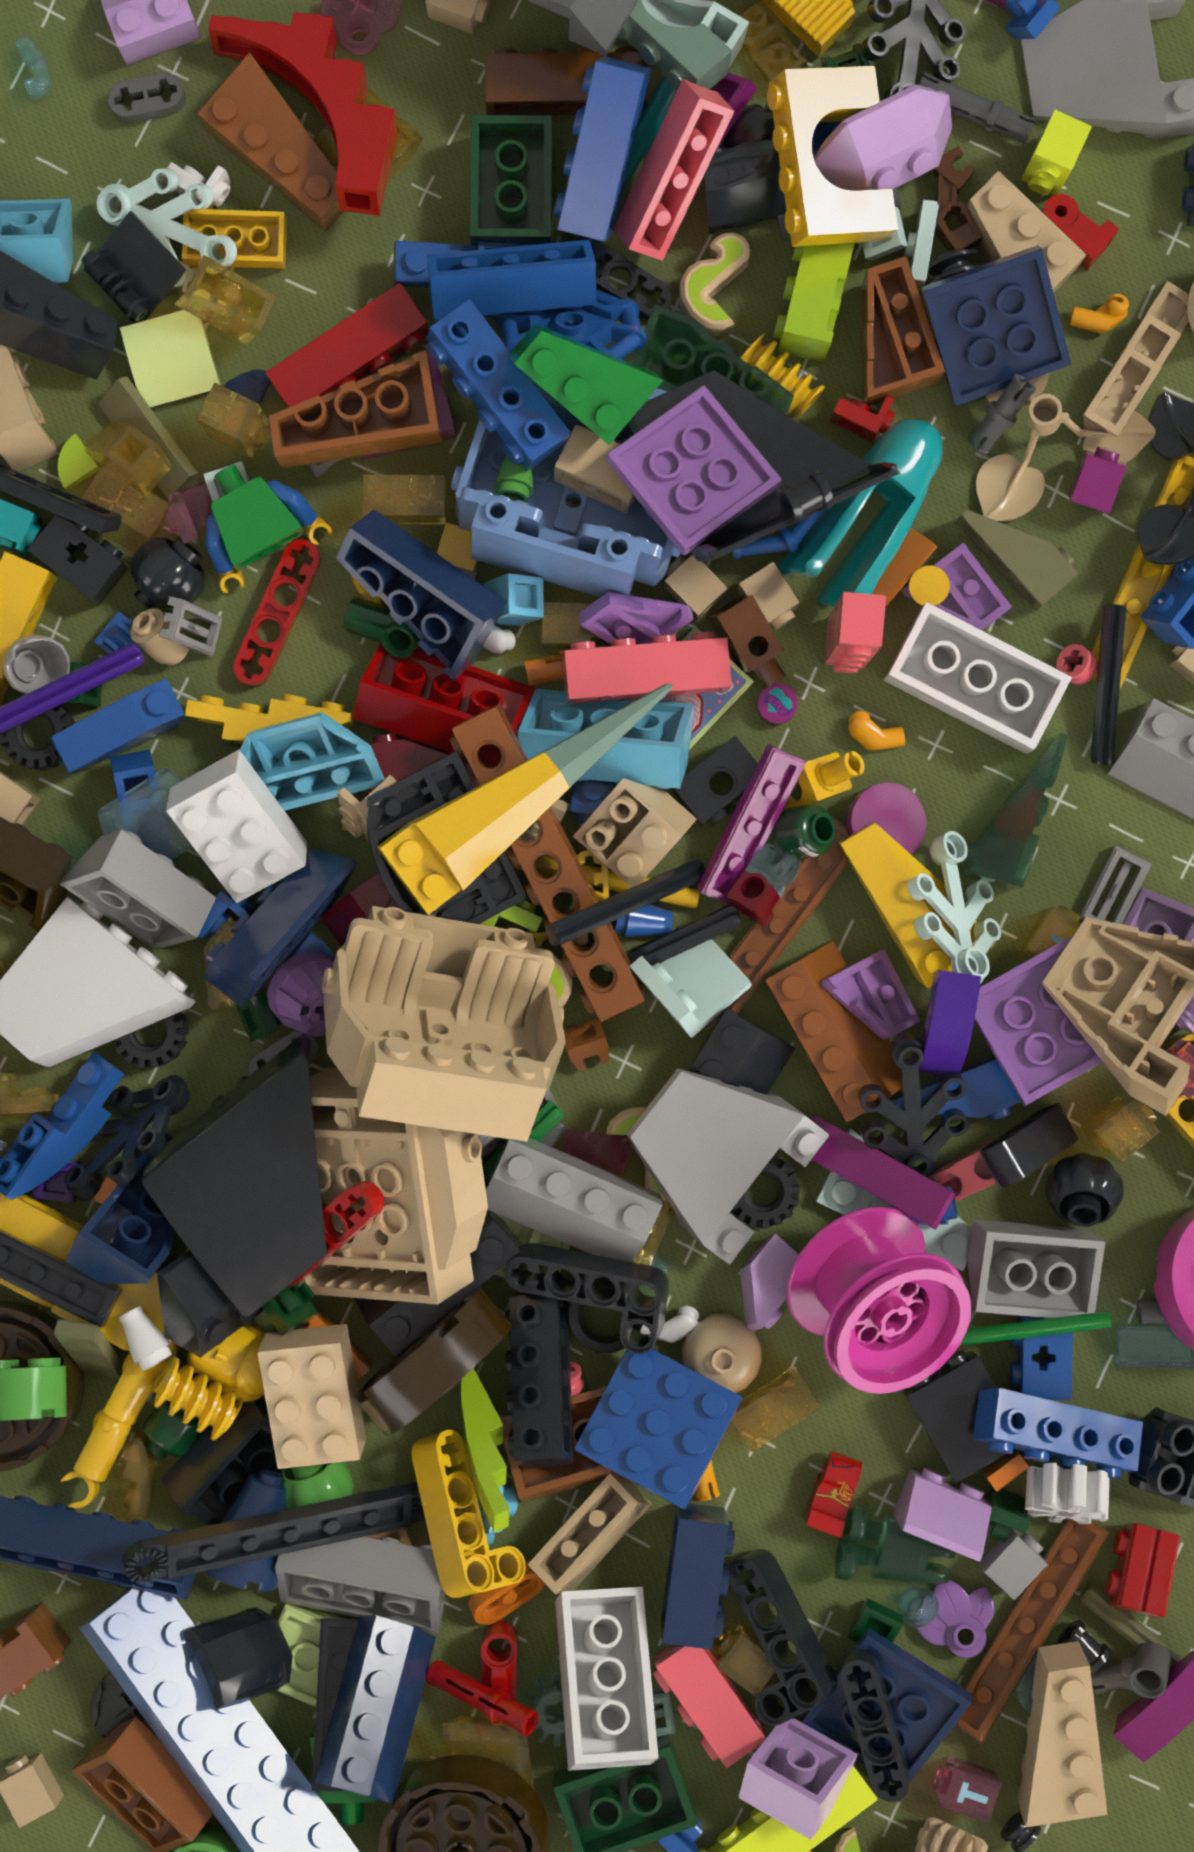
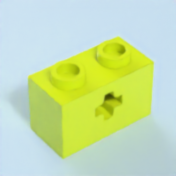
(1055, 153)

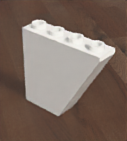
(83, 988)

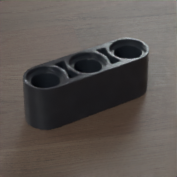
(1029, 1145)

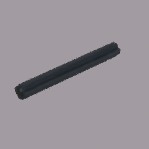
(625, 903)

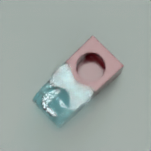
(764, 883)

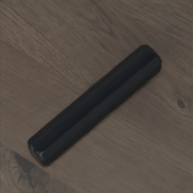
(688, 936)

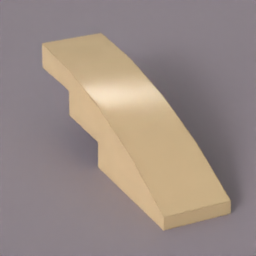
(1140, 360)

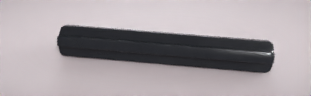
(1108, 684)

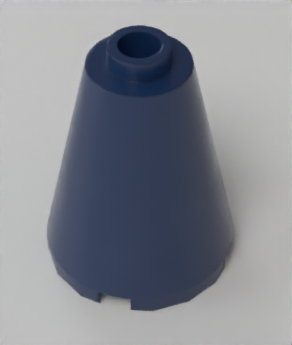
(258, 1496)

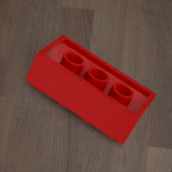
(424, 704)

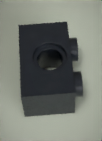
(695, 793)

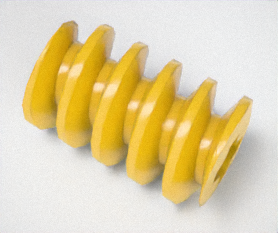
(775, 367)
(195, 1398)

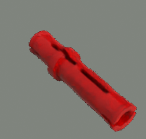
(511, 1712)

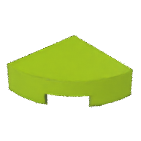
(75, 463)

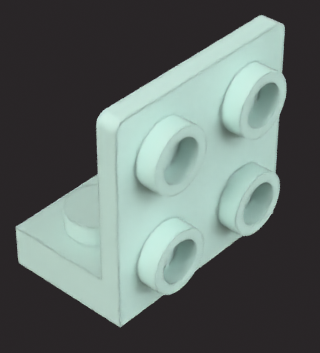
(694, 984)

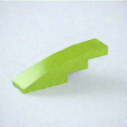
(481, 1435)

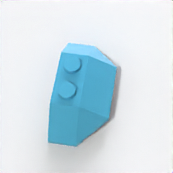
(311, 760)

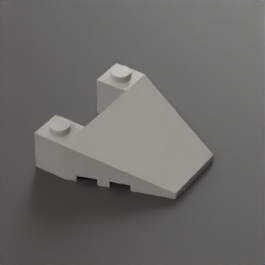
(1104, 69)
(710, 1145)

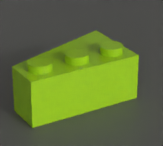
(813, 300)

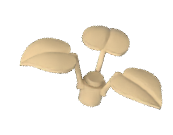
(1012, 489)

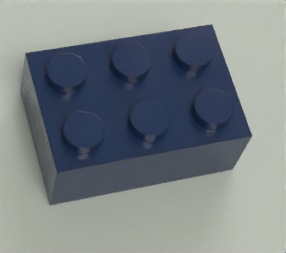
(696, 1576)

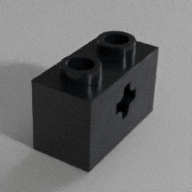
(57, 548)

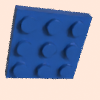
(658, 1425)

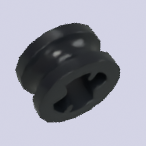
(1018, 1833)

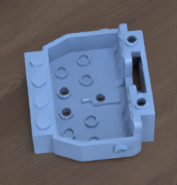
(577, 547)

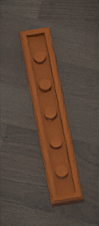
(762, 945)
(1030, 1625)

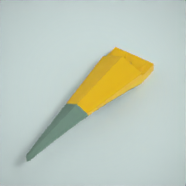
(462, 837)

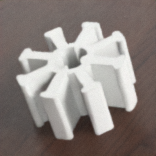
(1067, 1493)

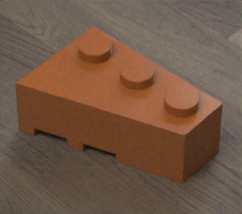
(896, 335)
(28, 1648)

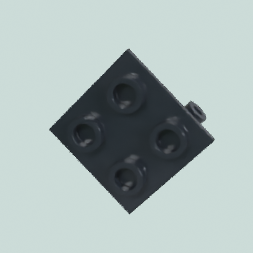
(134, 268)

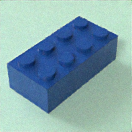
(603, 149)

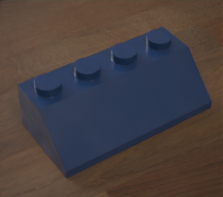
(277, 925)
(376, 1708)

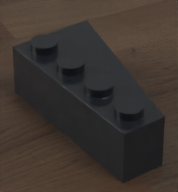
(52, 321)

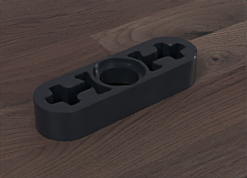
(616, 261)

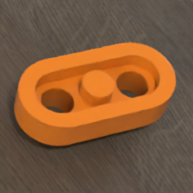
(497, 1603)

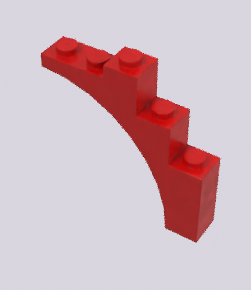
(335, 87)

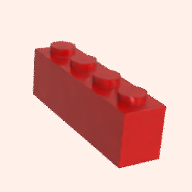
(351, 348)

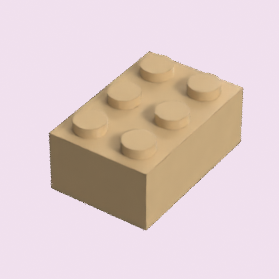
(310, 1396)

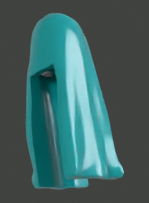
(917, 452)

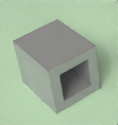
(1014, 1563)

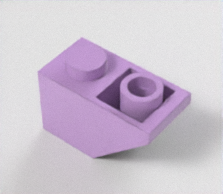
(765, 1282)

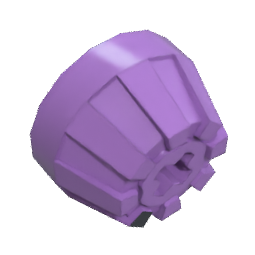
(297, 992)

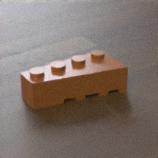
(267, 137)
(362, 417)

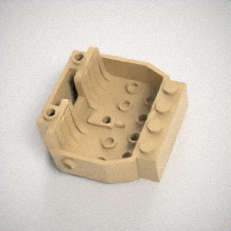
(444, 1022)
(430, 1201)

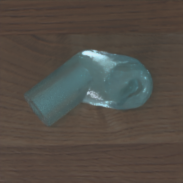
(36, 62)

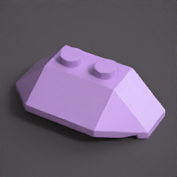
(888, 141)

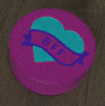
(777, 704)

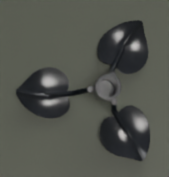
(1166, 530)

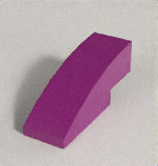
(1156, 1721)

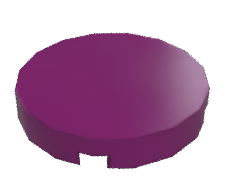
(891, 808)

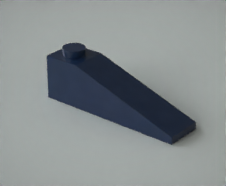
(125, 1235)

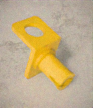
(827, 777)

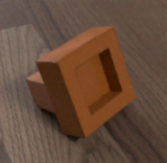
(586, 1041)

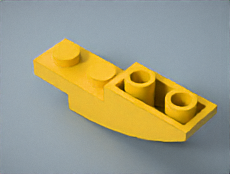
(251, 717)

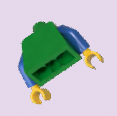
(254, 522)

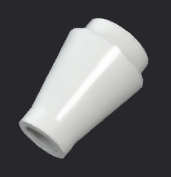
(145, 1340)

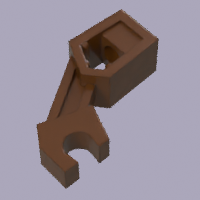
(948, 186)

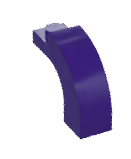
(949, 1022)

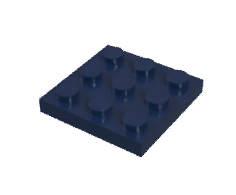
(996, 324)
(921, 1701)

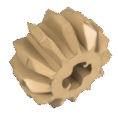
(944, 1837)

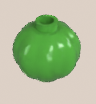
(316, 1483)

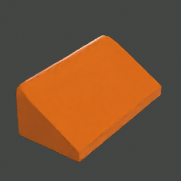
(909, 558)

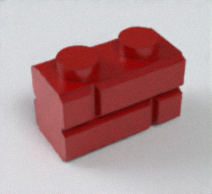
(1142, 1570)

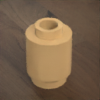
(146, 633)

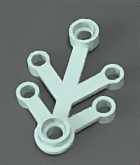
(160, 220)
(965, 957)

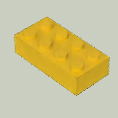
(257, 236)

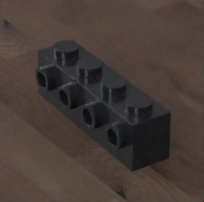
(539, 1382)

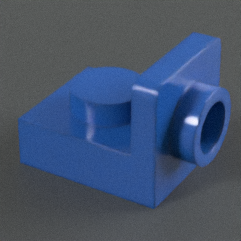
(588, 797)
(219, 913)

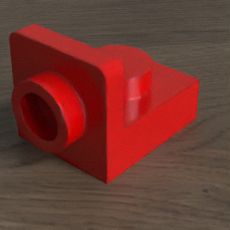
(858, 419)

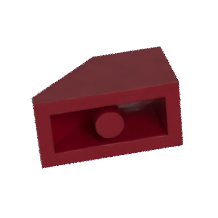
(357, 905)

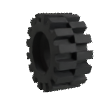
(36, 758)
(160, 1054)
(782, 1206)

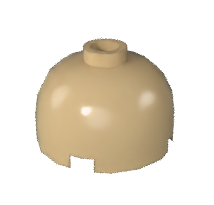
(723, 1351)

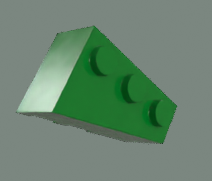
(586, 381)

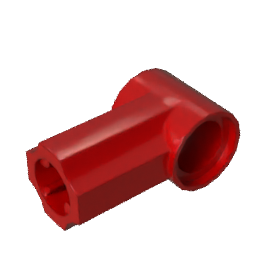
(500, 1667)

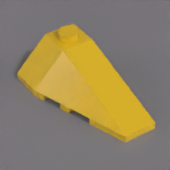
(884, 873)

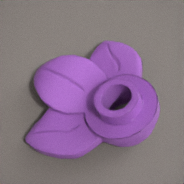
(959, 1612)

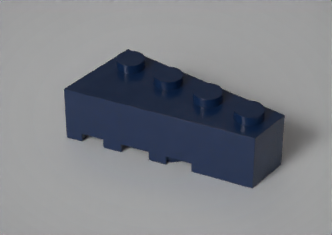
(422, 590)

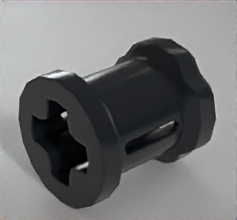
(1094, 1652)

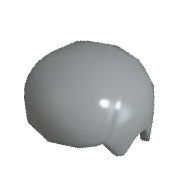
(35, 662)

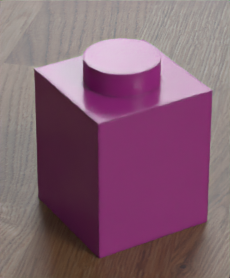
(1097, 479)

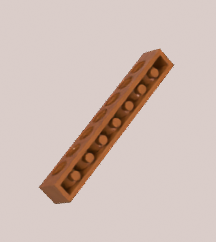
(604, 998)

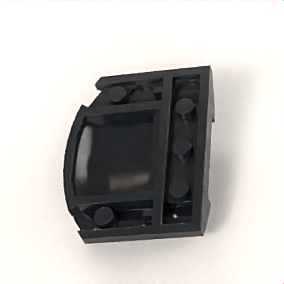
(414, 796)

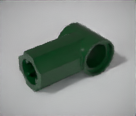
(375, 623)

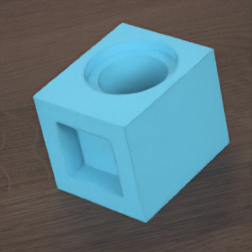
(523, 598)

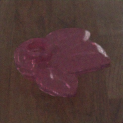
(369, 16)

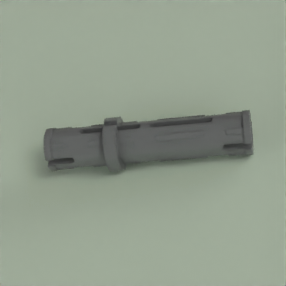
(983, 111)

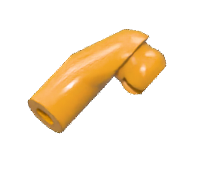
(1103, 318)
(872, 736)

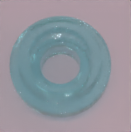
(911, 1600)

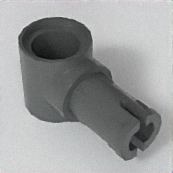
(1142, 1673)

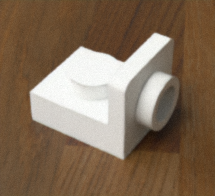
(218, 182)

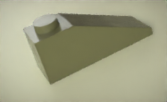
(1023, 559)

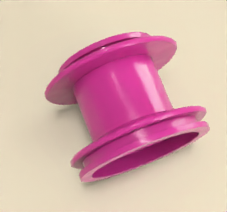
(878, 1300)

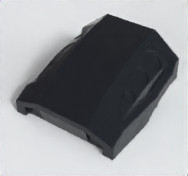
(743, 186)
(1166, 1457)
(242, 1656)

